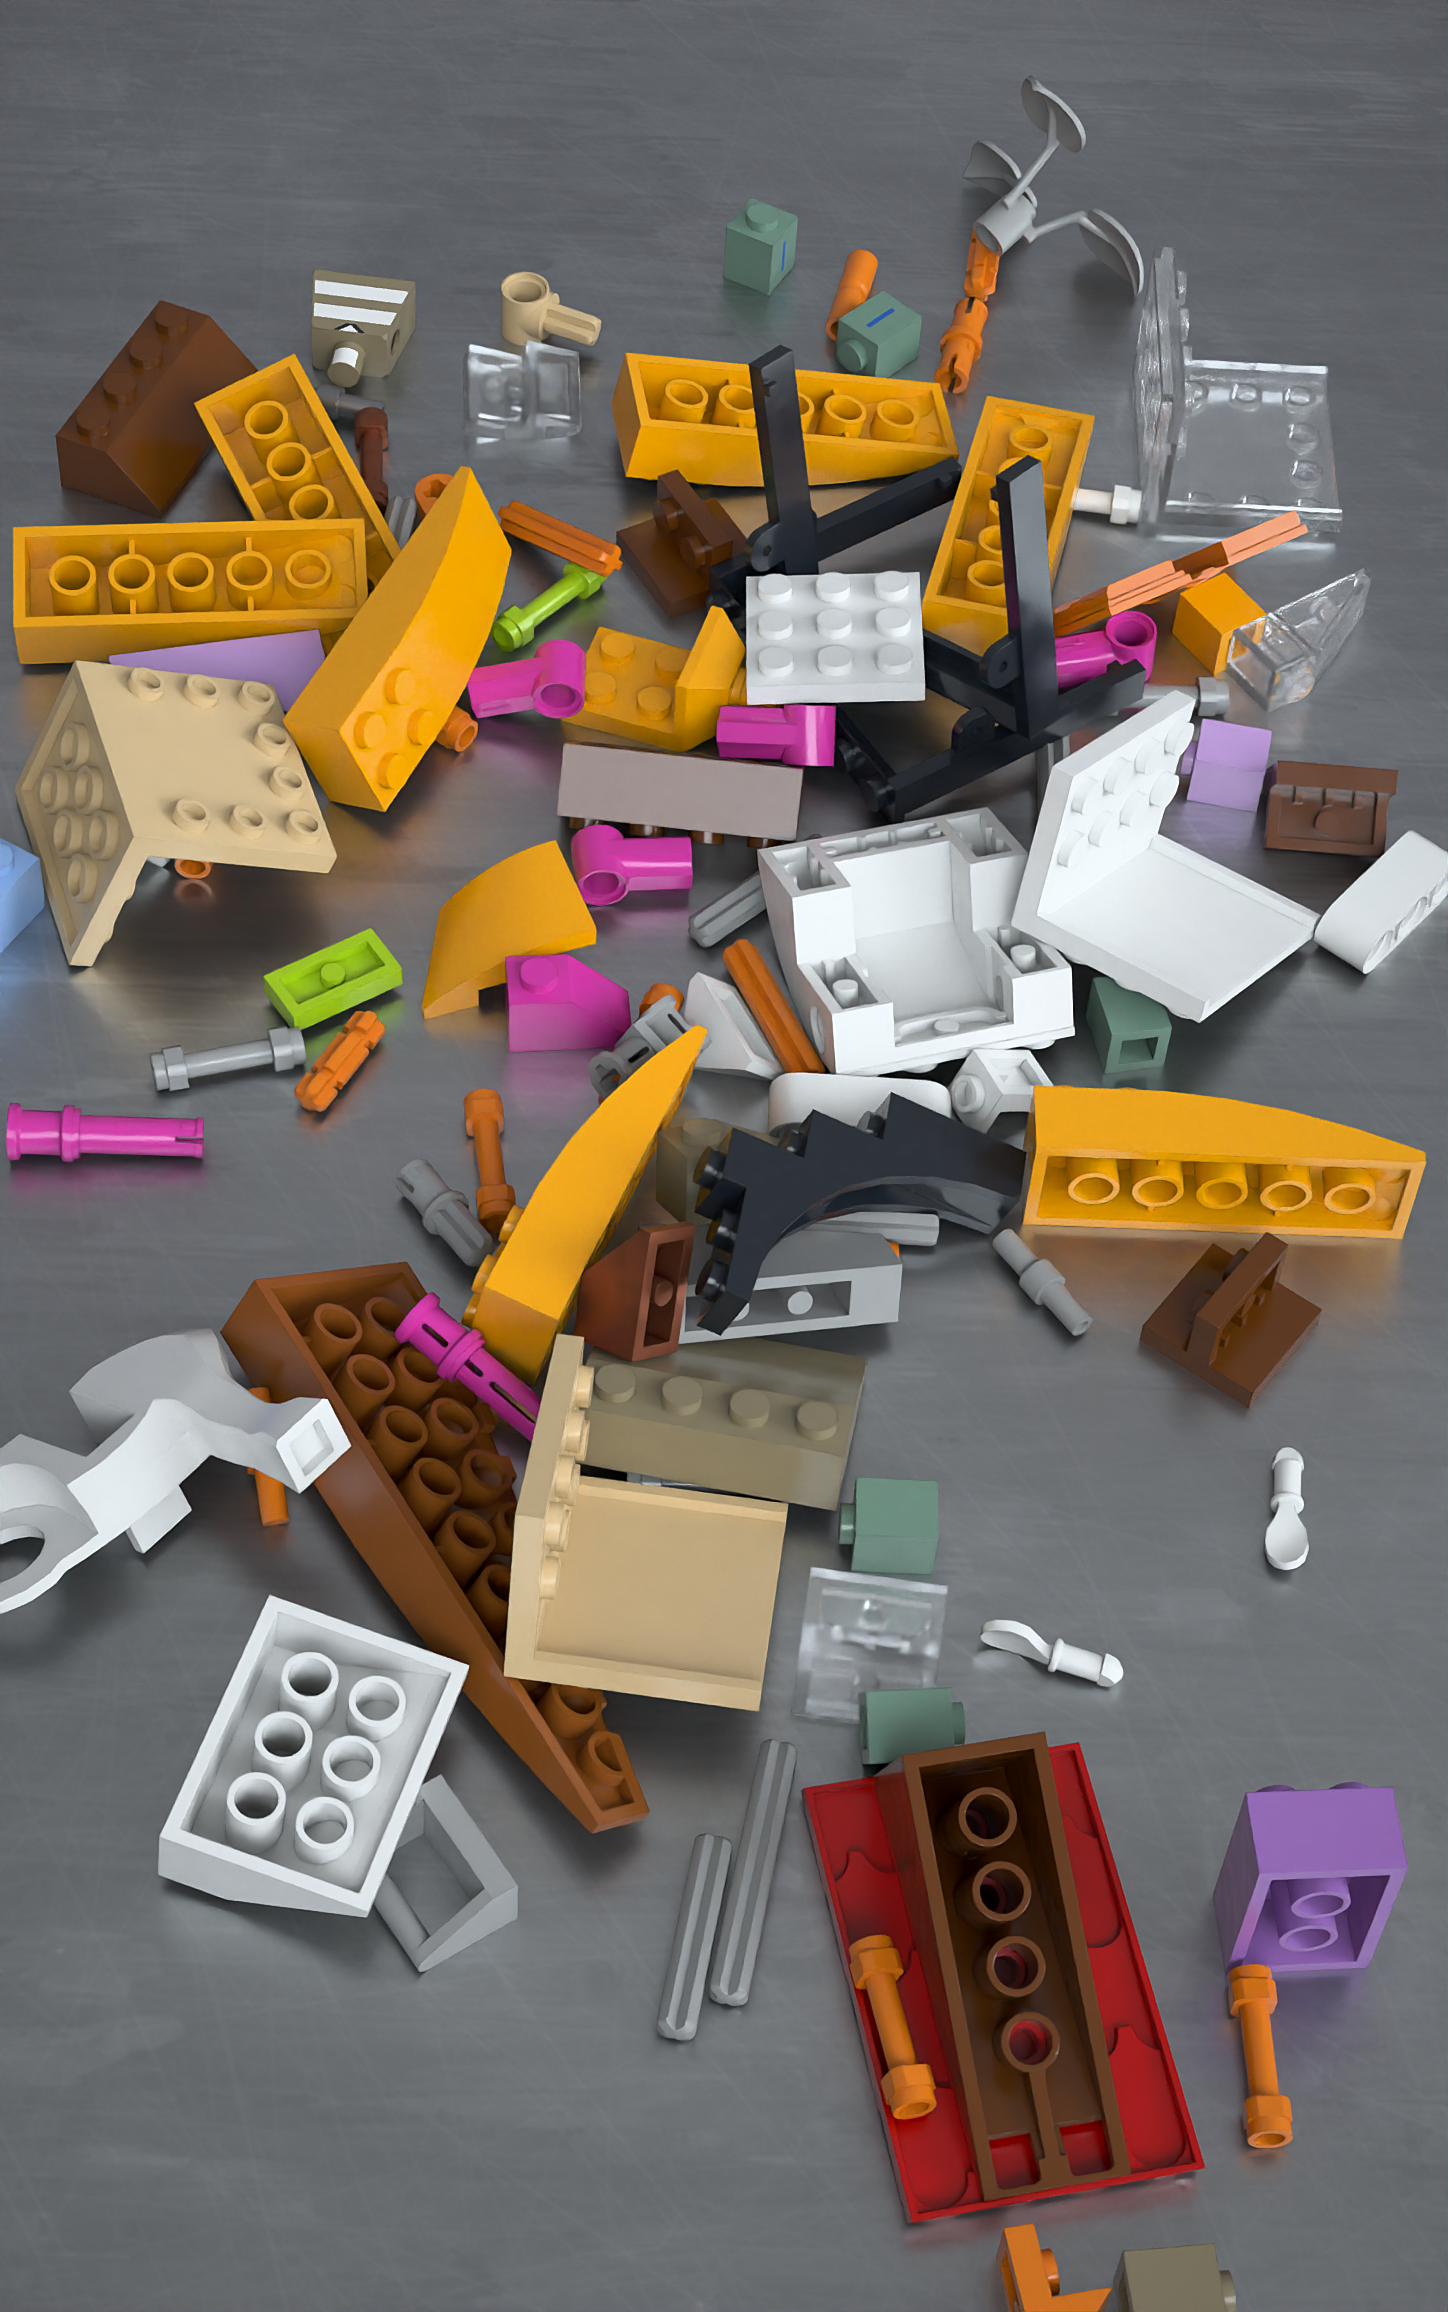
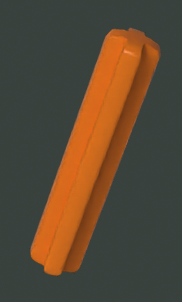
(560, 538)
(771, 1009)

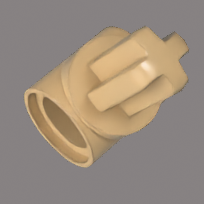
(534, 312)

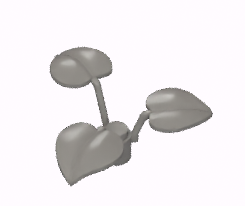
(1014, 212)

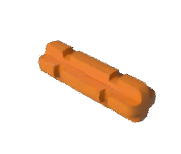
(980, 271)
(339, 1061)

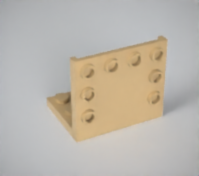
(164, 771)
(633, 1578)

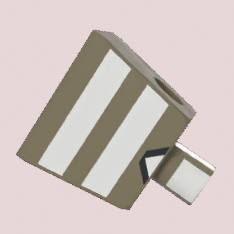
(359, 324)

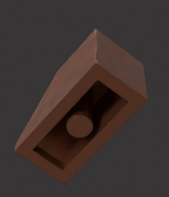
(637, 1294)

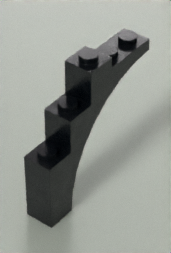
(827, 1169)

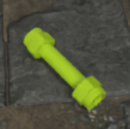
(516, 626)

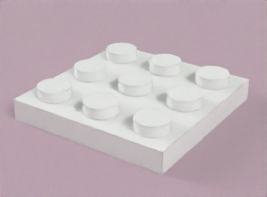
(834, 638)

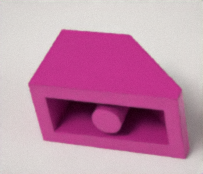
(562, 1005)

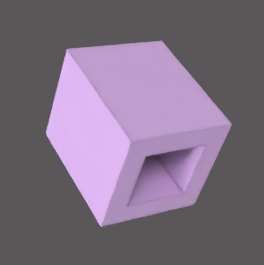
(1227, 765)

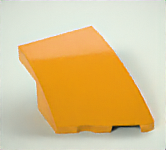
(508, 910)

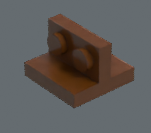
(680, 545)
(1327, 808)
(1233, 1319)

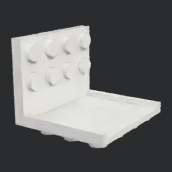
(1134, 900)

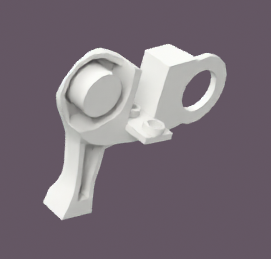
(157, 1418)

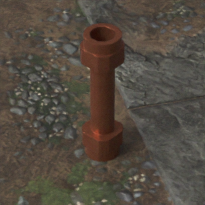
(371, 439)

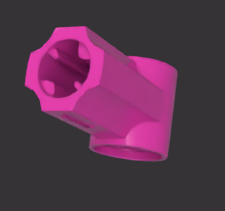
(1086, 654)
(548, 682)
(792, 733)
(612, 865)

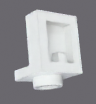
(995, 1083)

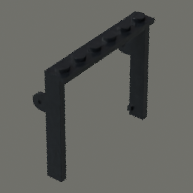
(1018, 671)
(976, 742)

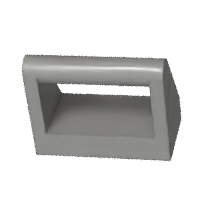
(474, 1866)

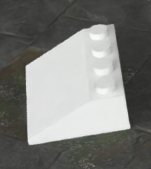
(309, 1764)

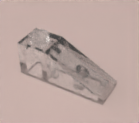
(1290, 648)

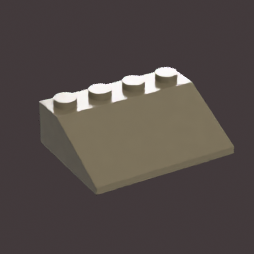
(729, 1417)

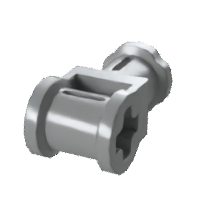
(643, 1040)

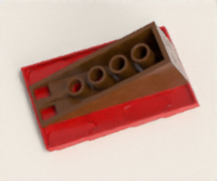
(1022, 2008)

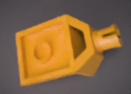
(663, 690)

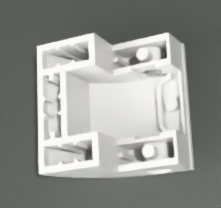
(909, 945)

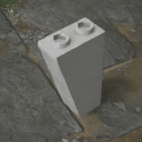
(806, 1285)

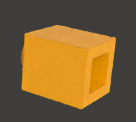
(1209, 616)

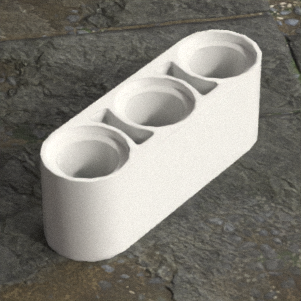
(1385, 903)
(843, 1097)

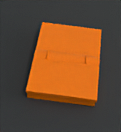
(1167, 577)

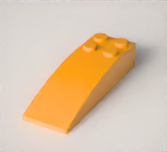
(704, 423)
(293, 460)
(967, 579)
(181, 584)
(405, 653)
(1208, 1167)
(537, 1271)

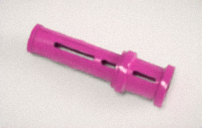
(71, 1133)
(455, 1361)

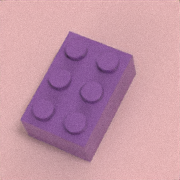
(1309, 1877)

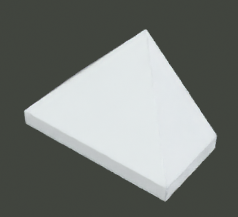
(736, 1038)

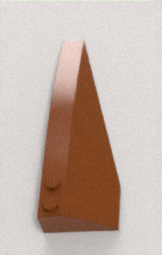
(428, 1508)

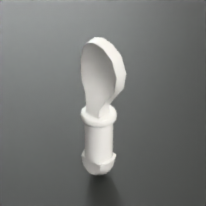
(1286, 1536)
(1063, 1657)

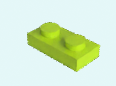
(333, 979)

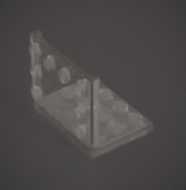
(1225, 435)

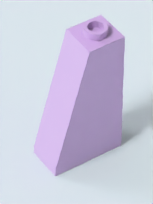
(277, 659)

